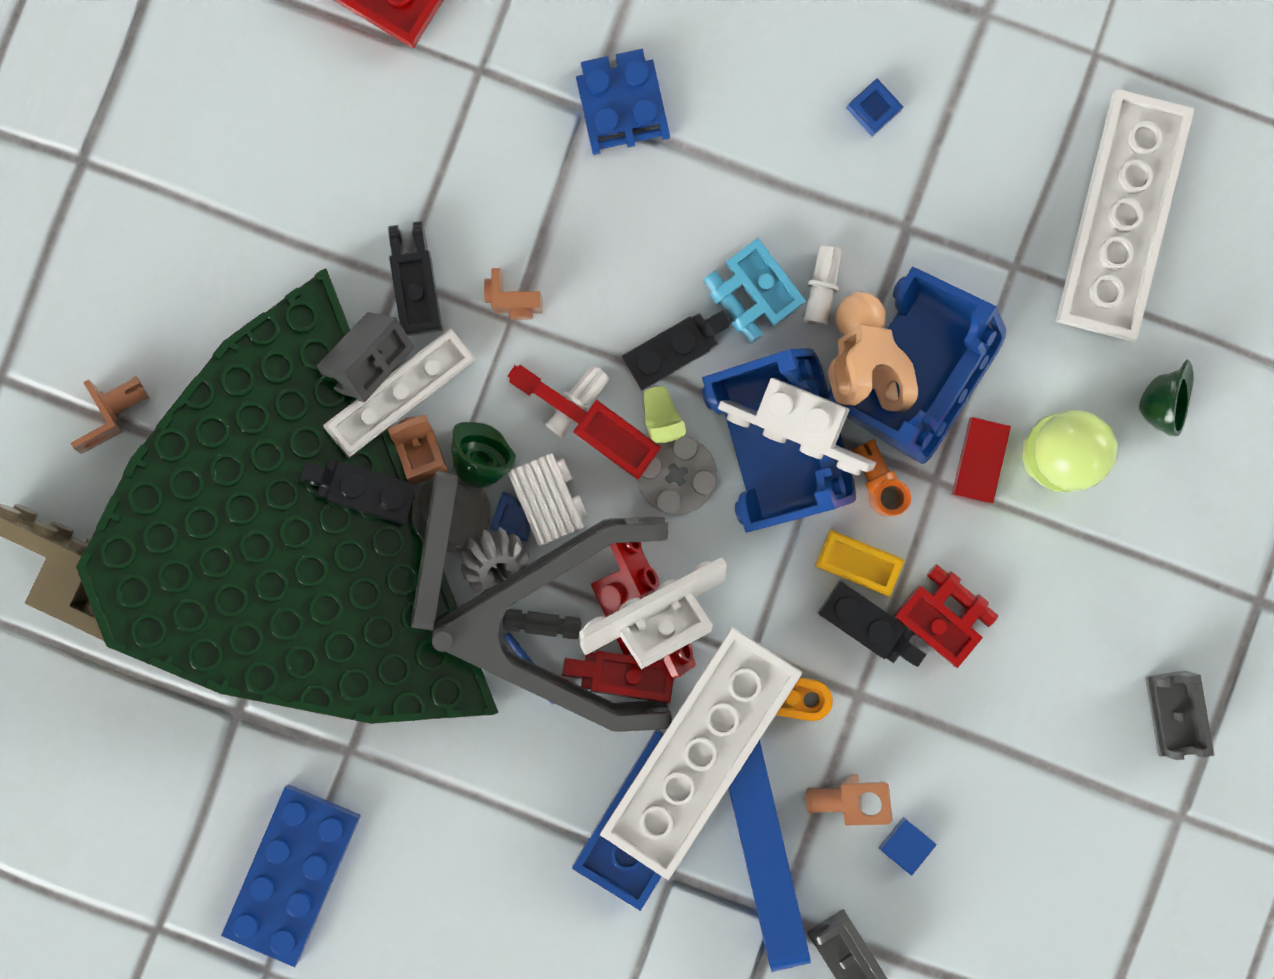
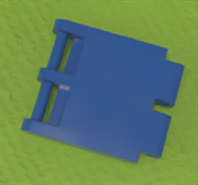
(621, 100)

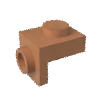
(518, 304)
(417, 448)

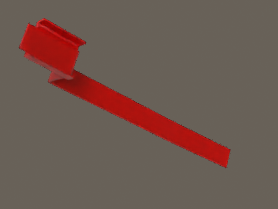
(530, 383)

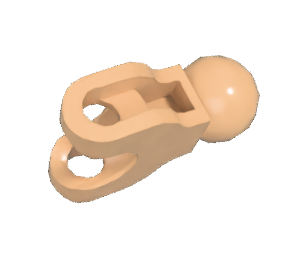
(870, 357)

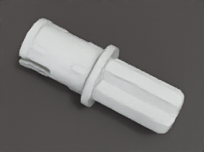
(823, 285)
(581, 395)

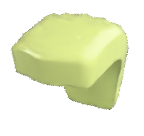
(661, 416)

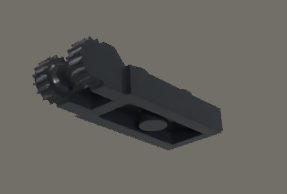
(414, 283)

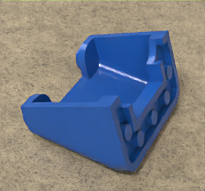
(951, 346)
(777, 476)

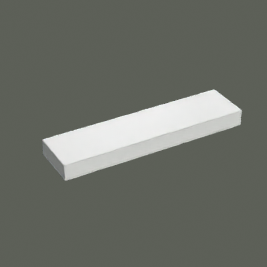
(400, 393)

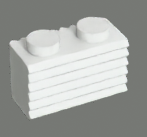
(547, 499)

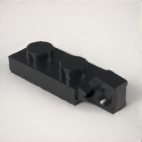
(674, 348)
(361, 490)
(869, 625)

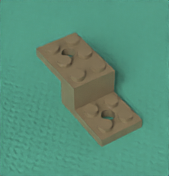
(58, 585)

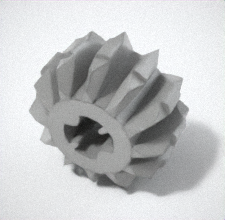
(492, 559)

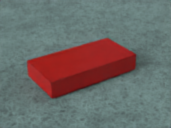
(617, 439)
(981, 460)

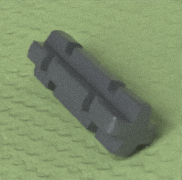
(542, 624)

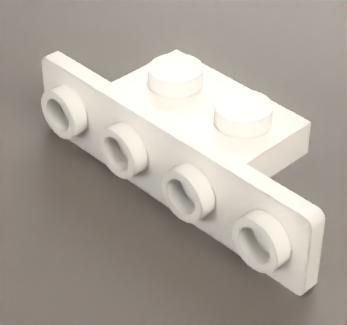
(803, 418)
(661, 620)

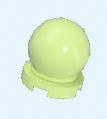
(1069, 451)

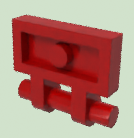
(937, 624)

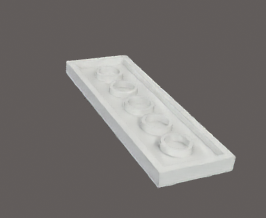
(1125, 215)
(701, 753)

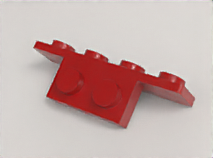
(636, 581)

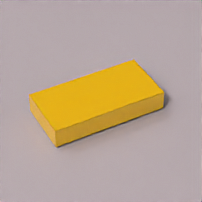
(859, 563)

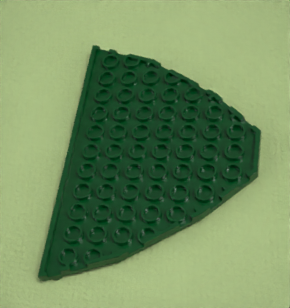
(248, 576)

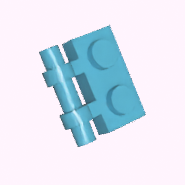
(763, 282)

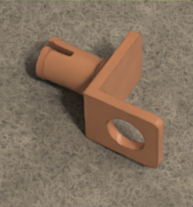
(110, 405)
(848, 800)

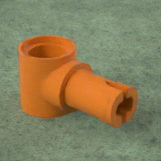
(880, 479)

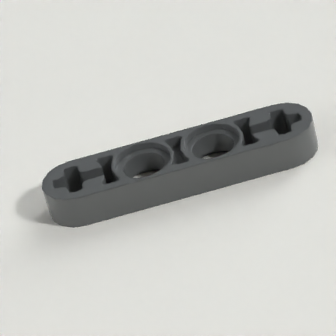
(434, 550)

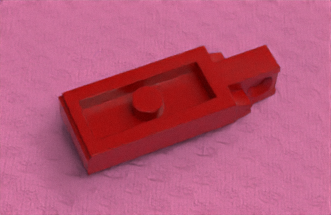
(621, 676)

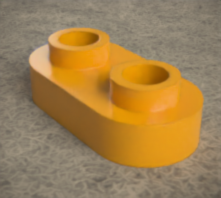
(794, 704)

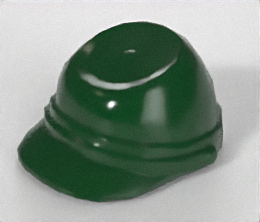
(1167, 400)
(480, 454)

